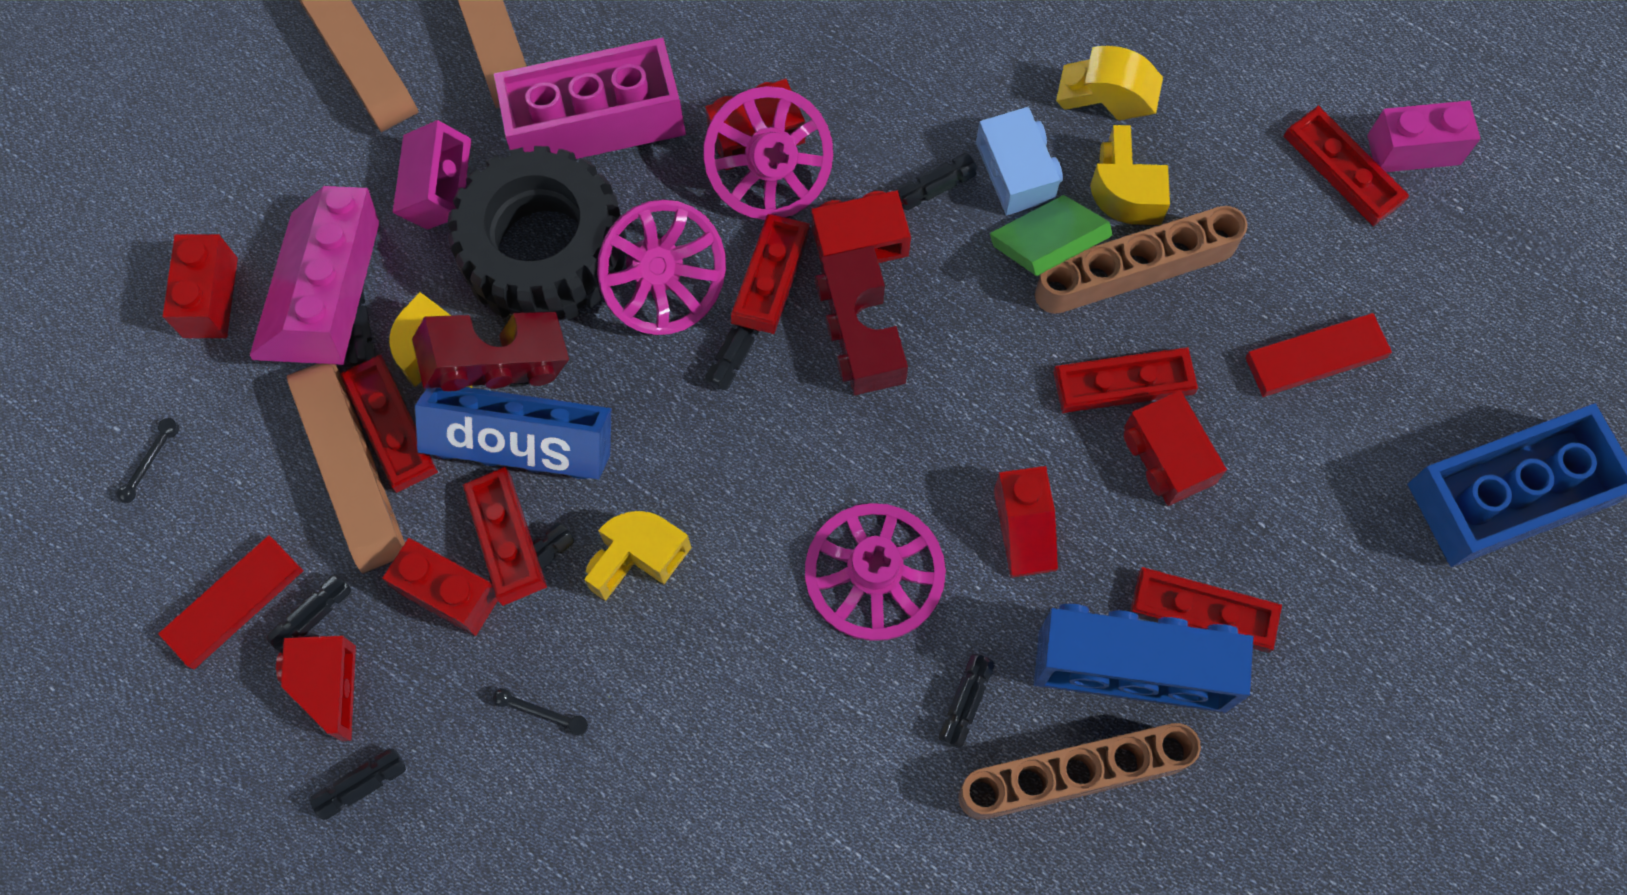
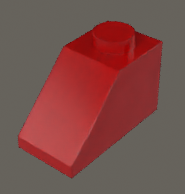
(1027, 521)
(321, 680)

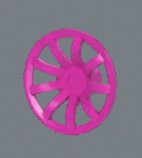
(768, 152)
(658, 266)
(875, 569)

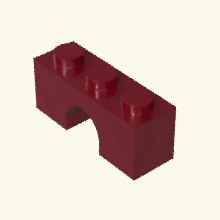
(869, 356)
(455, 357)

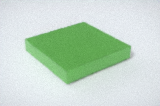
(1051, 234)

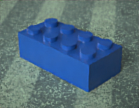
(1522, 484)
(1144, 659)

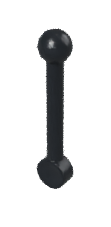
(168, 428)
(577, 725)

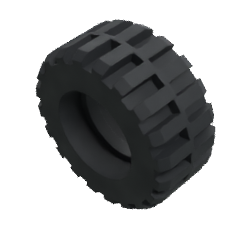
(518, 188)

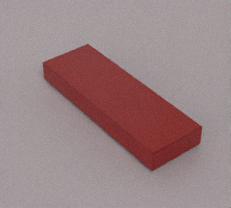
(1346, 165)
(770, 274)
(1318, 354)
(1124, 380)
(387, 423)
(504, 536)
(230, 602)
(1202, 605)

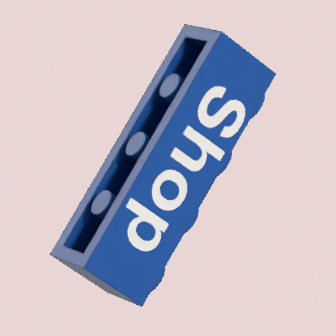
(514, 431)

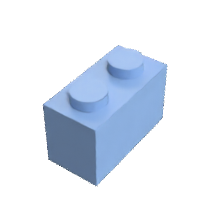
(1018, 160)

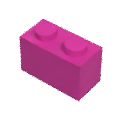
(1423, 136)
(430, 173)

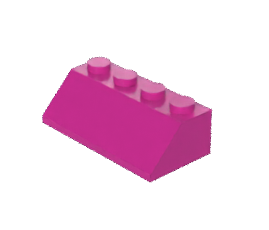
(592, 101)
(318, 279)

